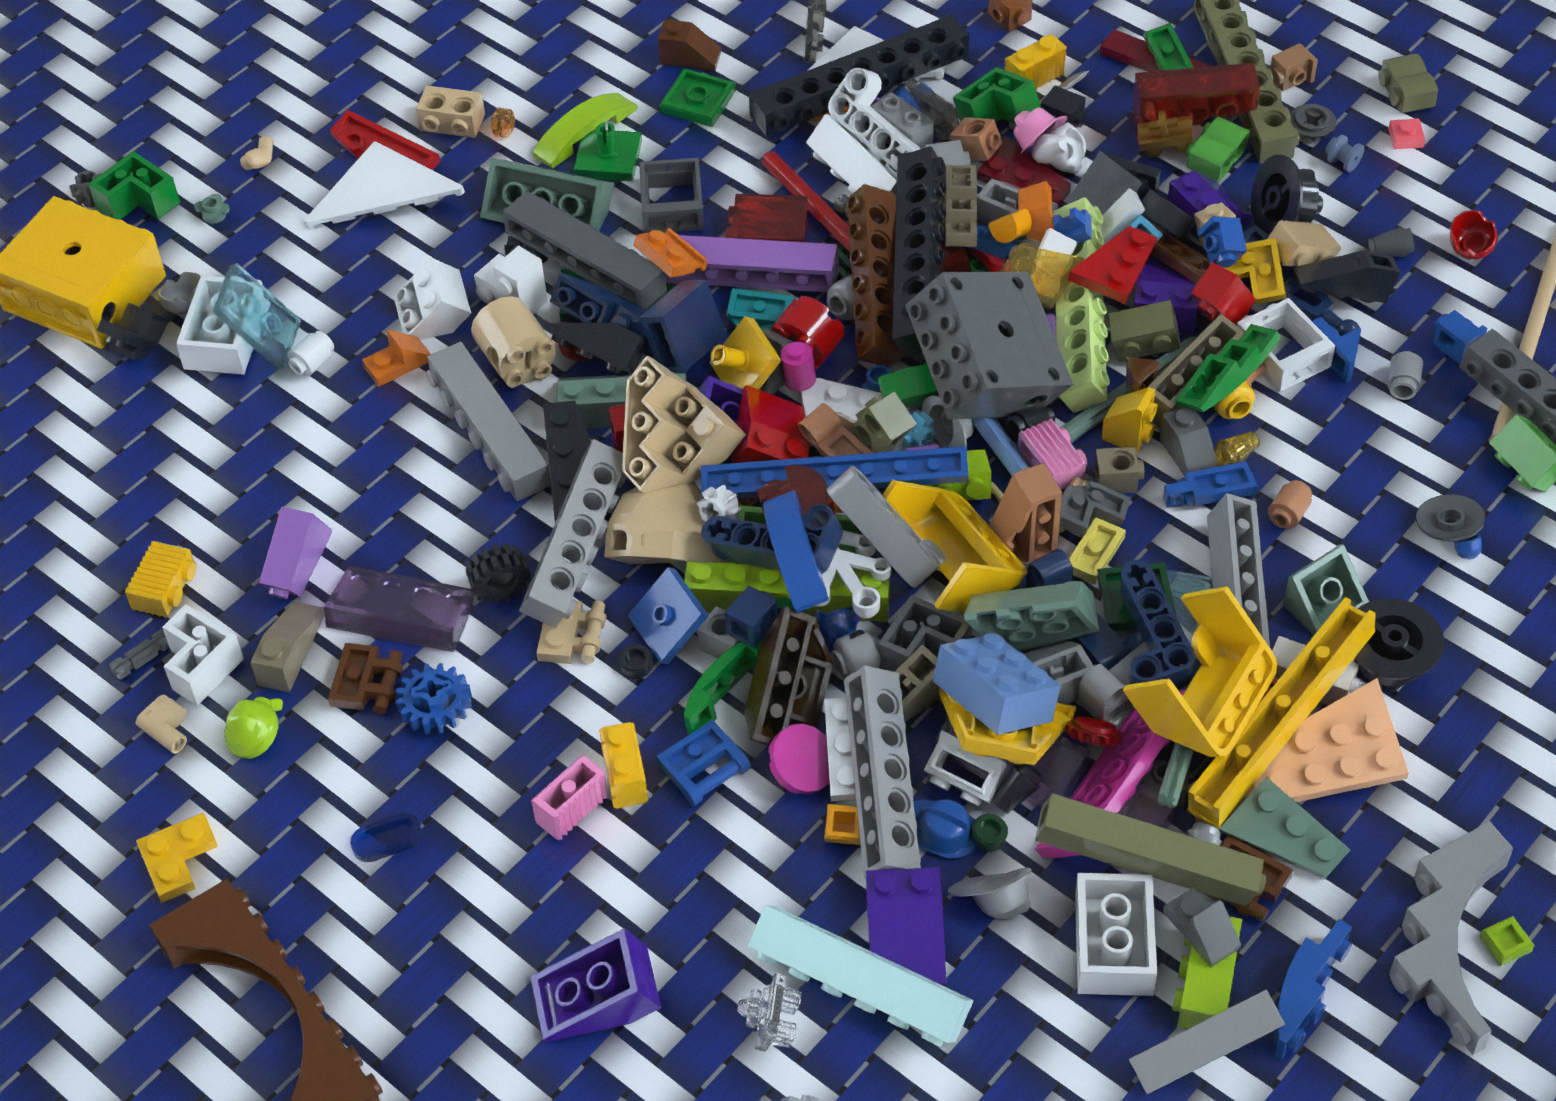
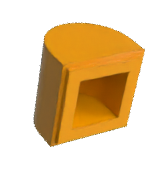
(1011, 226)
(842, 825)

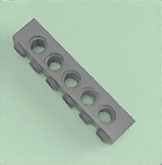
(542, 598)
(881, 770)

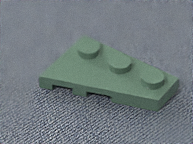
(1282, 827)

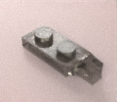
(814, 24)

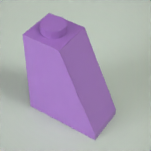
(293, 552)

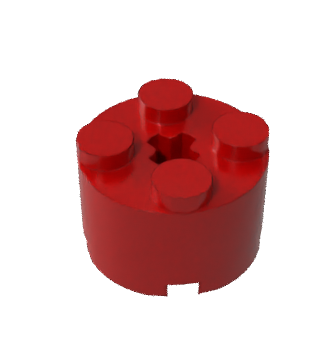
(808, 322)

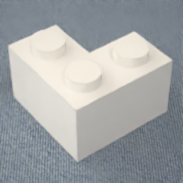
(515, 275)
(202, 654)

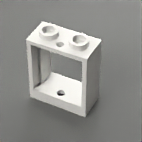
(1308, 362)

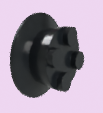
(1284, 194)
(1404, 643)

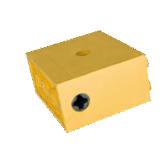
(77, 269)

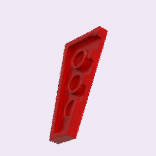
(358, 134)

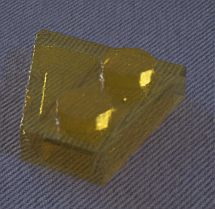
(1047, 270)

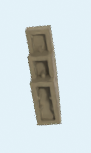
(961, 206)

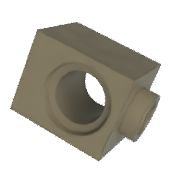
(1118, 469)

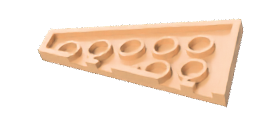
(1338, 750)

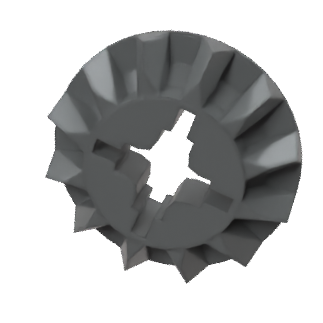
(1314, 114)

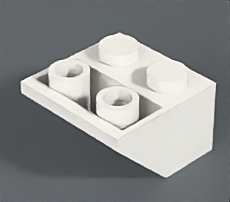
(432, 301)

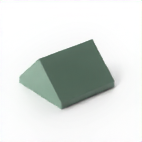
(1321, 587)

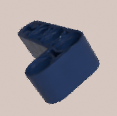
(751, 543)
(1155, 623)
(1101, 646)

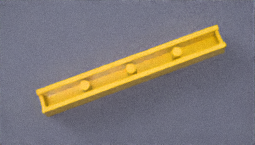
(1281, 713)

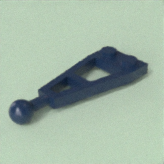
(1323, 303)

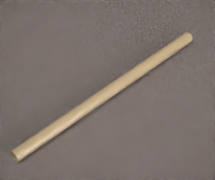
(1533, 326)

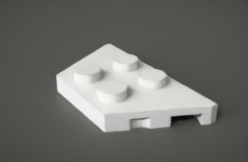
(839, 397)

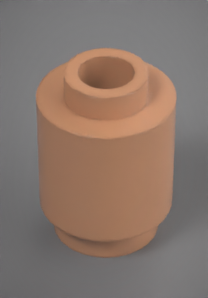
(1290, 504)

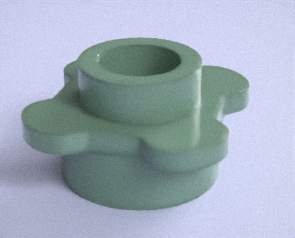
(212, 208)

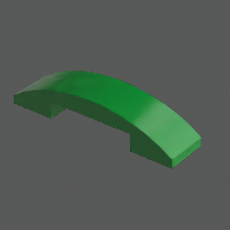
(717, 682)

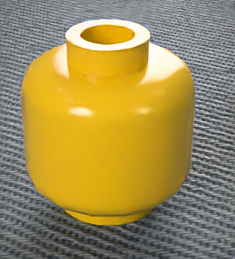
(1237, 403)

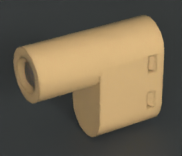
(160, 723)

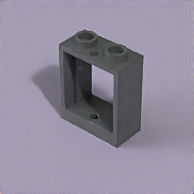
(674, 215)

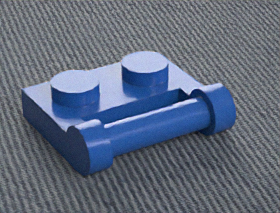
(698, 753)

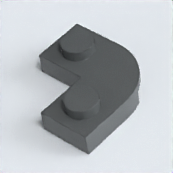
(1093, 500)

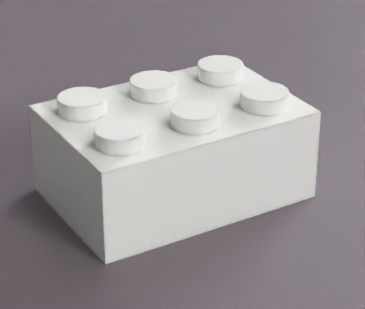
(206, 340)
(1115, 934)

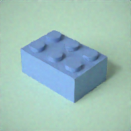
(996, 683)

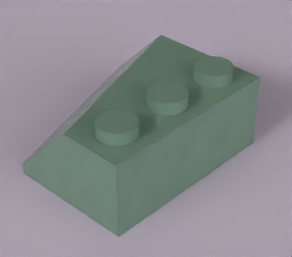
(1035, 614)

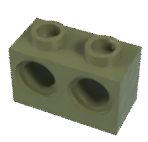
(882, 423)

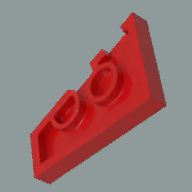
(1116, 264)

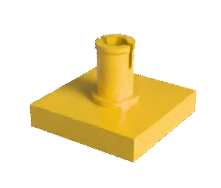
(745, 356)

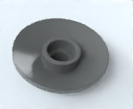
(1450, 517)

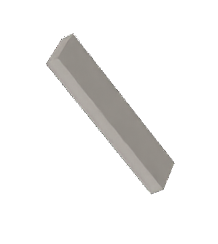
(1206, 1041)

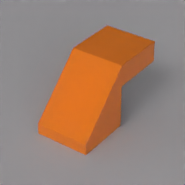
(1039, 204)

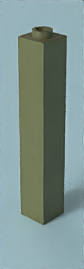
(1150, 850)

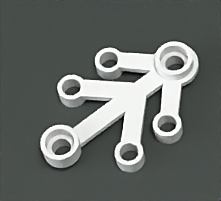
(842, 564)

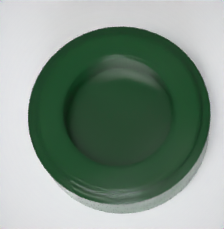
(989, 832)

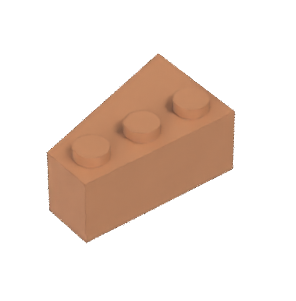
(1029, 514)

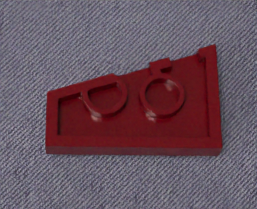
(1022, 170)

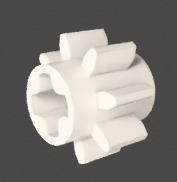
(718, 503)

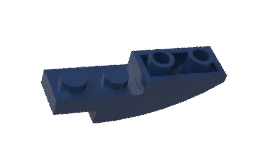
(597, 305)

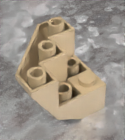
(671, 429)
(658, 527)

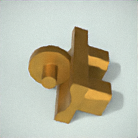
(1165, 133)

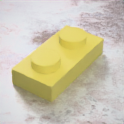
(1096, 549)

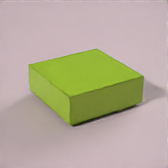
(1506, 941)

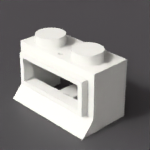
(994, 766)

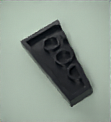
(566, 445)

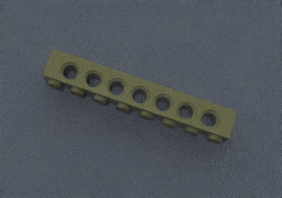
(1235, 43)

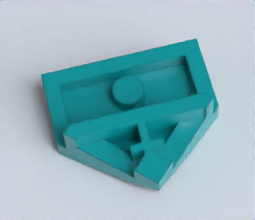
(761, 306)

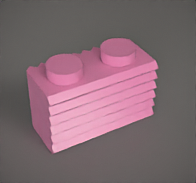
(1053, 447)
(570, 797)

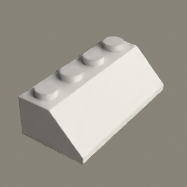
(850, 157)

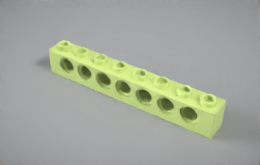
(1082, 326)

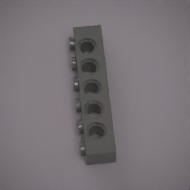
(1513, 380)

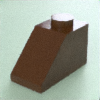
(687, 46)

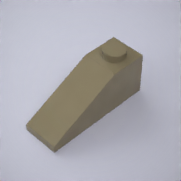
(286, 646)
(917, 682)

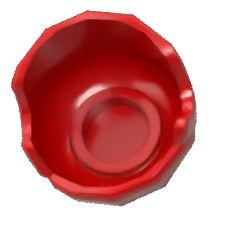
(1473, 235)

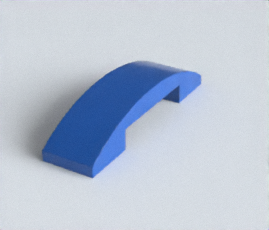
(794, 551)

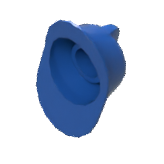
(943, 828)

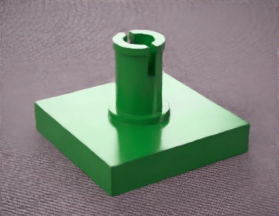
(608, 154)

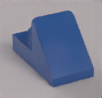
(1345, 348)

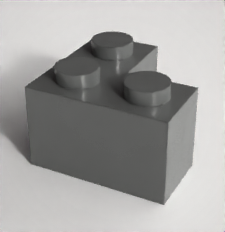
(918, 625)

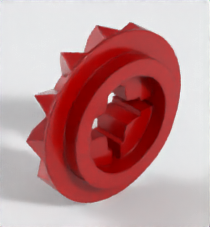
(1094, 731)

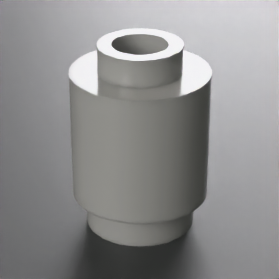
(1405, 375)

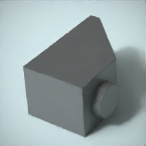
(1187, 440)

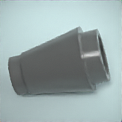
(1394, 242)

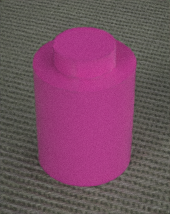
(798, 366)

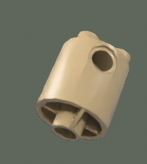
(513, 341)

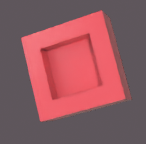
(1406, 133)

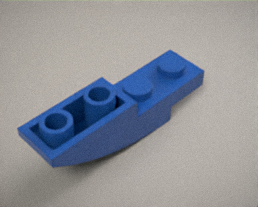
(1304, 986)

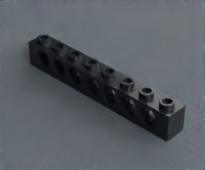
(893, 60)
(917, 237)

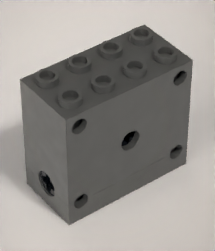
(988, 344)

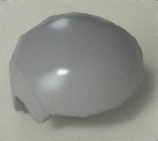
(178, 296)

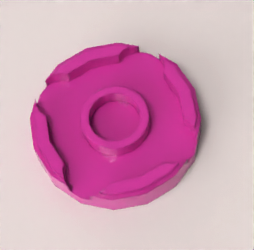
(800, 759)

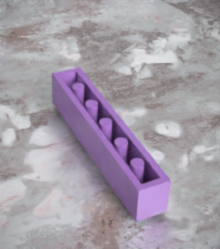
(764, 264)

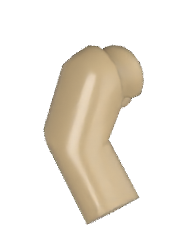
(260, 156)

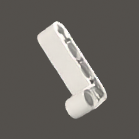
(860, 112)

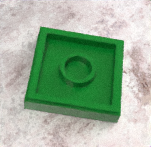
(698, 97)

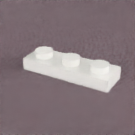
(839, 750)

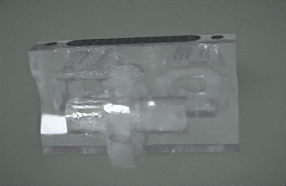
(775, 999)

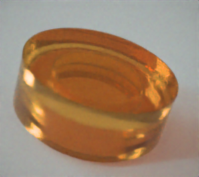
(503, 122)

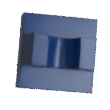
(1075, 226)

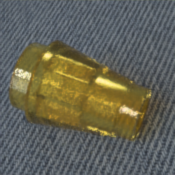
(1236, 448)

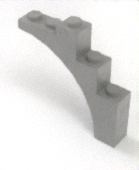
(1433, 965)

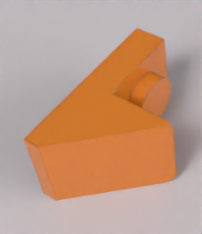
(401, 357)

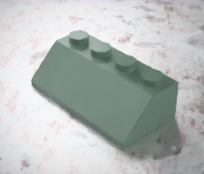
(578, 195)
(596, 395)

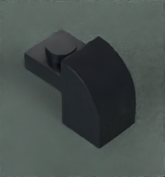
(136, 333)

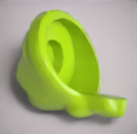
(252, 726)

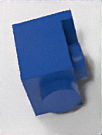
(1223, 240)
(1456, 334)

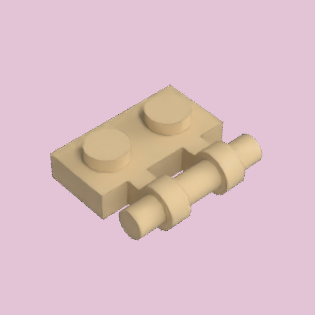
(561, 643)

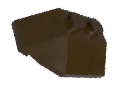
(788, 677)

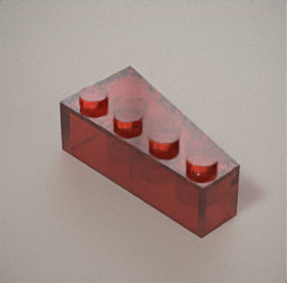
(1195, 93)

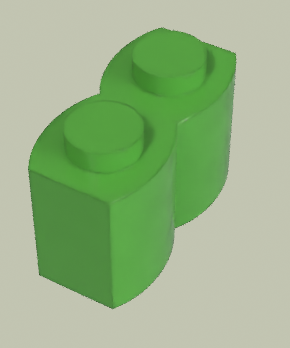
(1217, 148)

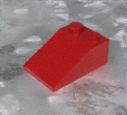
(769, 428)

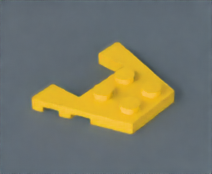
(1015, 746)

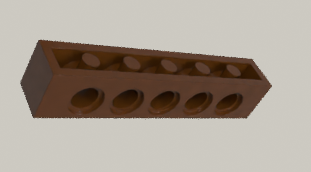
(873, 262)

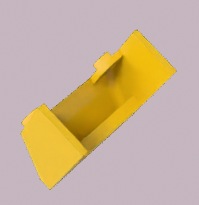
(974, 553)
(1226, 687)

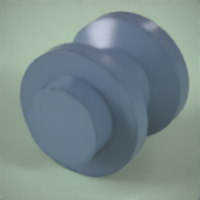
(1340, 150)

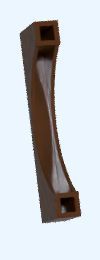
(223, 932)

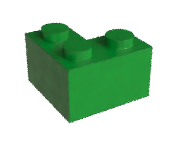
(997, 97)
(134, 184)

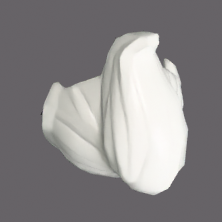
(1061, 148)

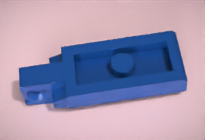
(1211, 485)

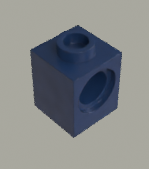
(751, 616)

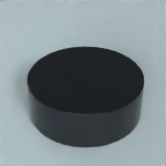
(635, 661)

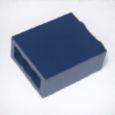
(683, 325)

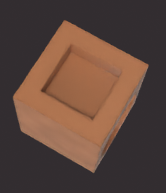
(978, 137)

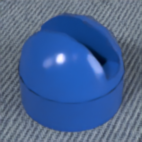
(1469, 548)

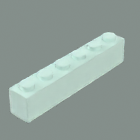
(860, 974)

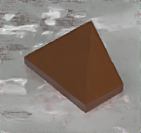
(1140, 373)

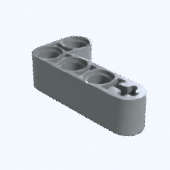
(885, 528)
(1102, 689)

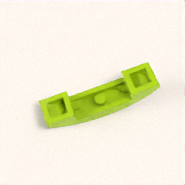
(558, 141)

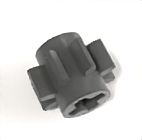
(81, 189)

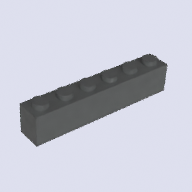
(584, 250)

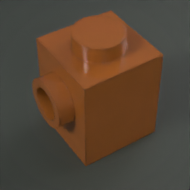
(1010, 12)

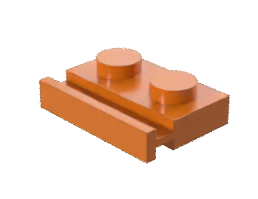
(670, 252)

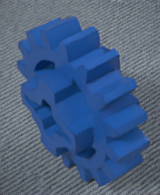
(433, 698)

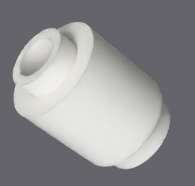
(310, 353)

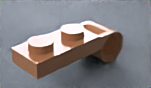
(828, 434)

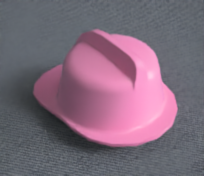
(1034, 124)

